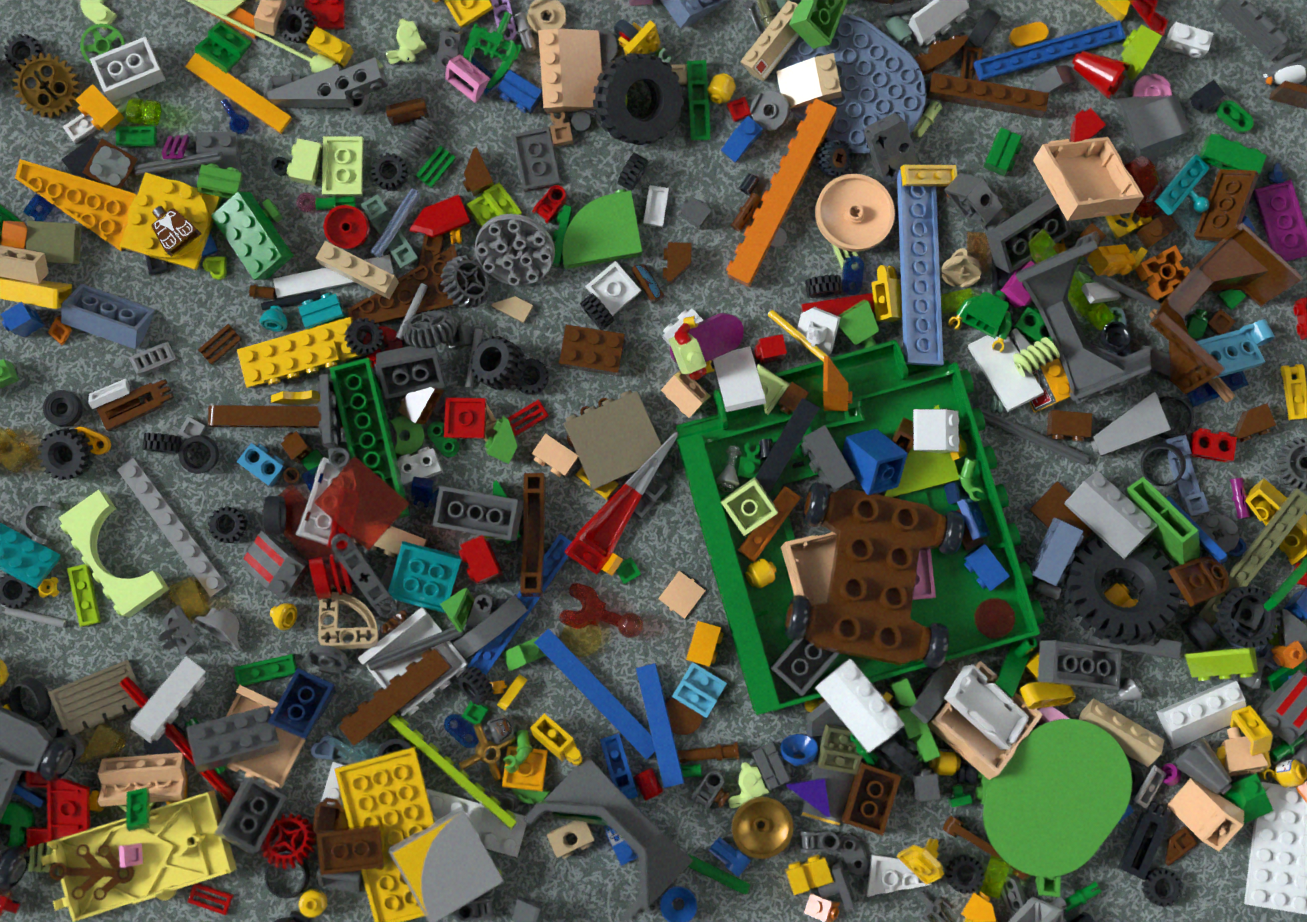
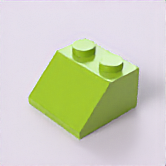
(1138, 49)

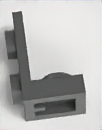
(449, 45)

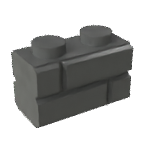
(771, 765)

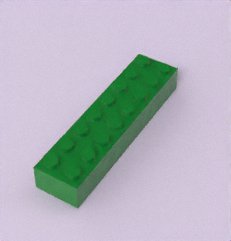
(366, 421)

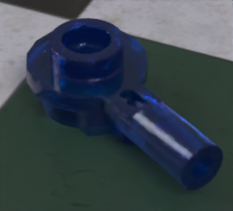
(238, 122)

